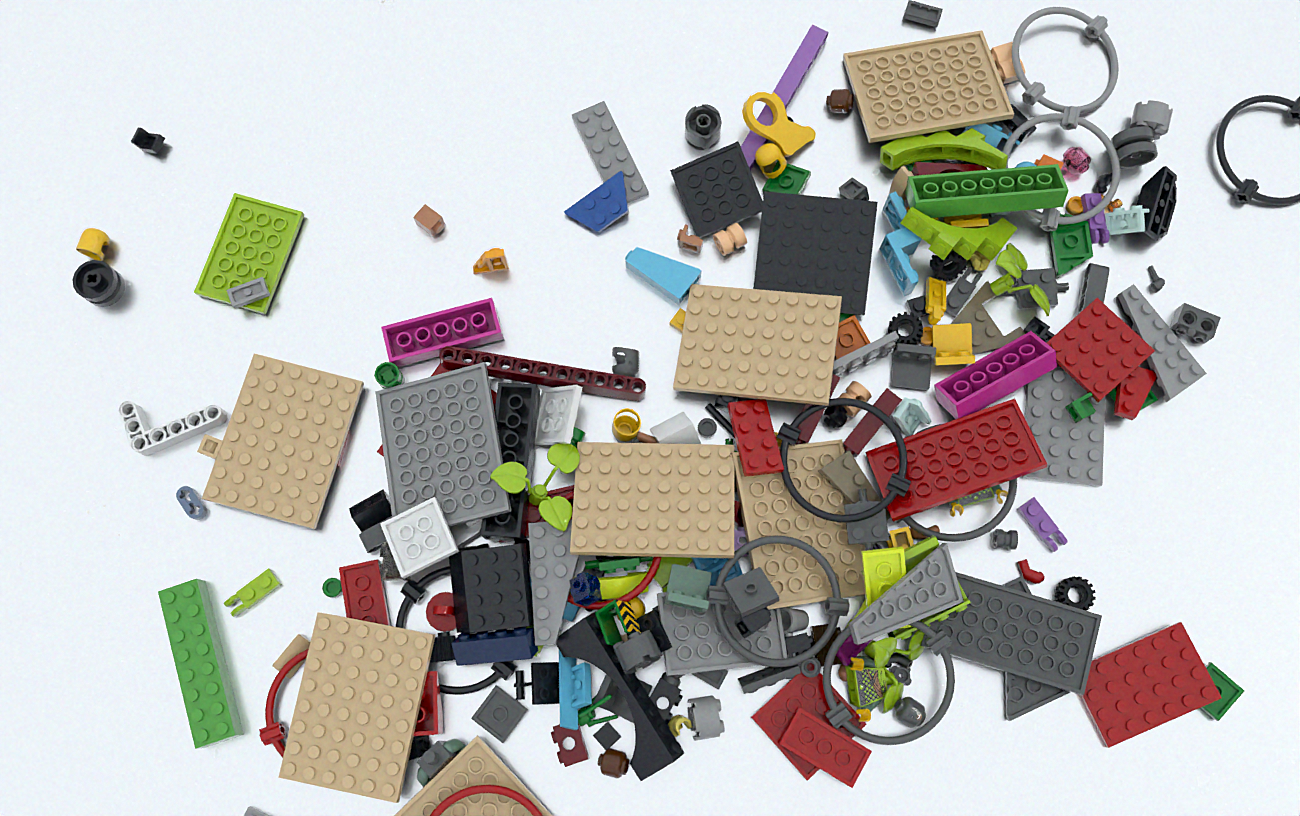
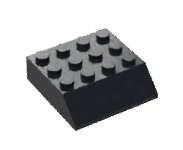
(491, 588)

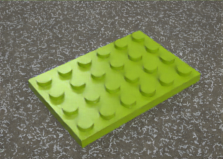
(248, 246)

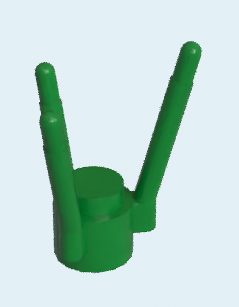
(587, 713)

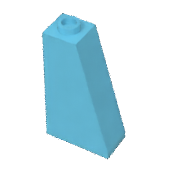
(663, 273)

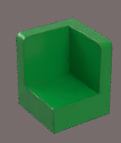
(1081, 408)

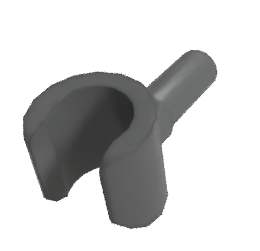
(1158, 283)

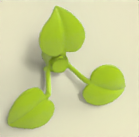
(1011, 260)
(554, 511)
(882, 651)

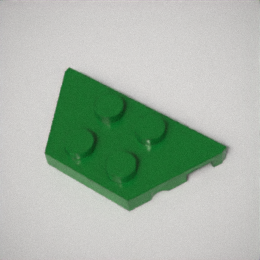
(1070, 246)

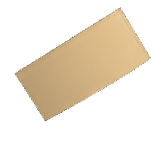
(900, 182)

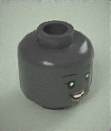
(910, 712)

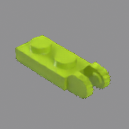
(253, 591)

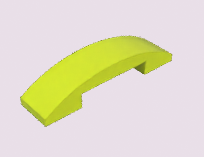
(620, 585)

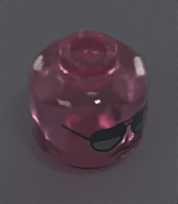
(1076, 160)

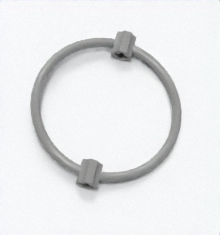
(1094, 28)
(1069, 120)

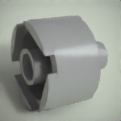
(1152, 115)
(705, 717)

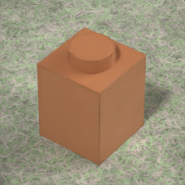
(429, 220)

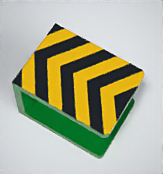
(608, 624)

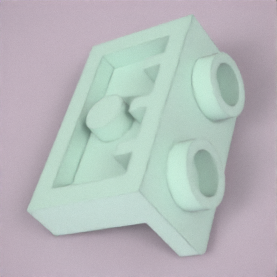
(1126, 221)

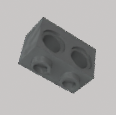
(1195, 318)

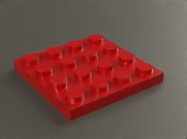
(1099, 349)
(780, 709)

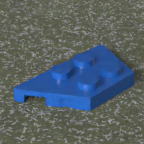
(602, 205)

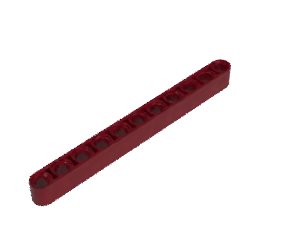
(553, 371)

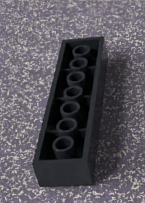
(516, 425)

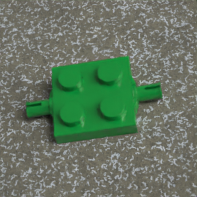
(610, 564)

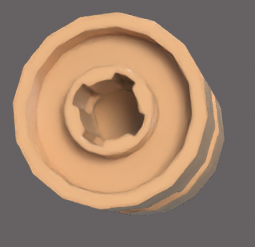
(731, 238)
(855, 391)

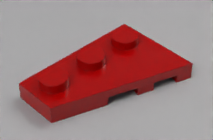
(1133, 392)

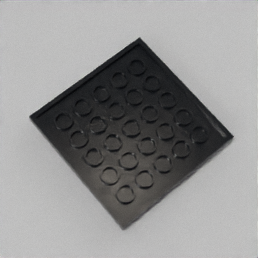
(816, 247)

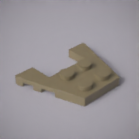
(985, 333)

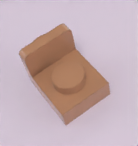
(690, 242)

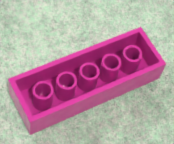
(455, 327)
(995, 375)

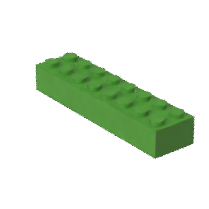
(987, 191)
(200, 663)

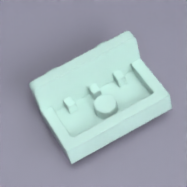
(910, 414)

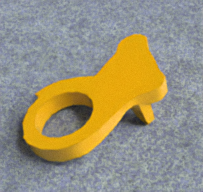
(784, 133)

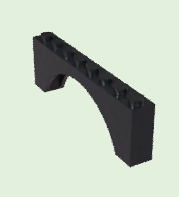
(653, 739)

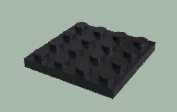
(717, 190)

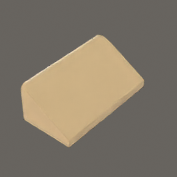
(298, 644)

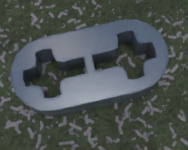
(195, 500)

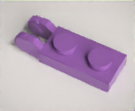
(1096, 224)
(1041, 523)

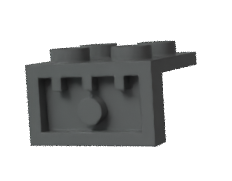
(912, 366)
(618, 703)

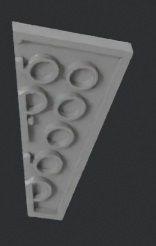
(1171, 359)
(550, 577)
(918, 594)

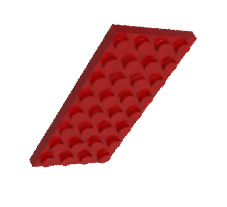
(959, 458)

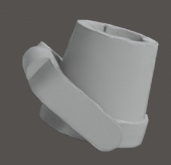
(793, 620)

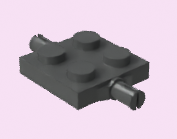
(1045, 280)
(869, 530)

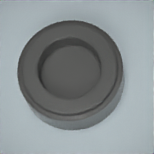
(707, 427)

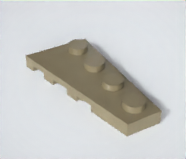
(848, 478)

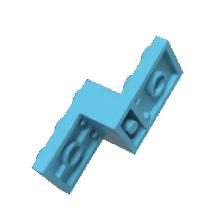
(899, 245)

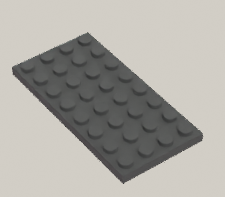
(1022, 634)

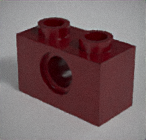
(577, 753)

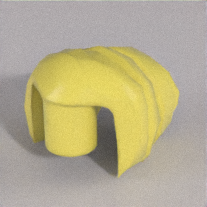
(979, 261)
(675, 724)

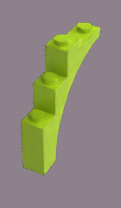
(942, 145)
(963, 241)

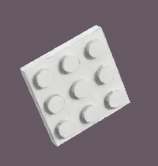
(557, 415)
(419, 537)

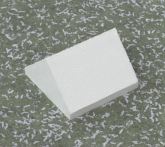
(676, 430)

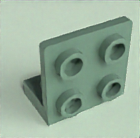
(688, 588)

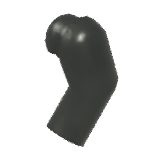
(900, 659)

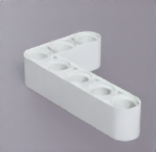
(169, 429)

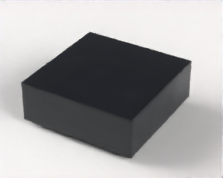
(607, 736)

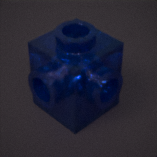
(585, 589)

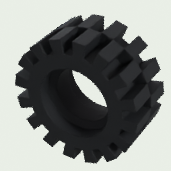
(948, 271)
(907, 319)
(1082, 585)

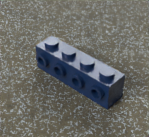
(494, 646)

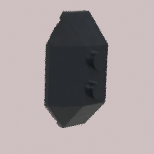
(1160, 197)

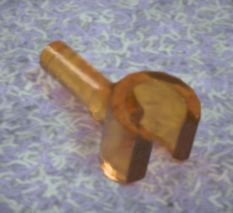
(1114, 204)

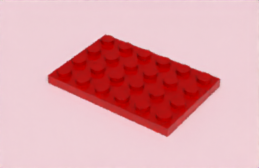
(1147, 684)

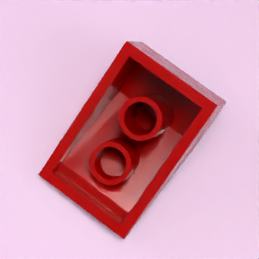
(430, 712)

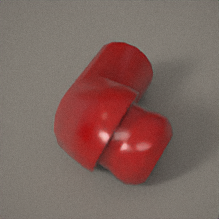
(1030, 574)

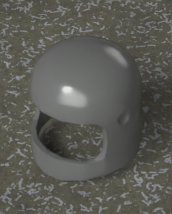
(626, 364)

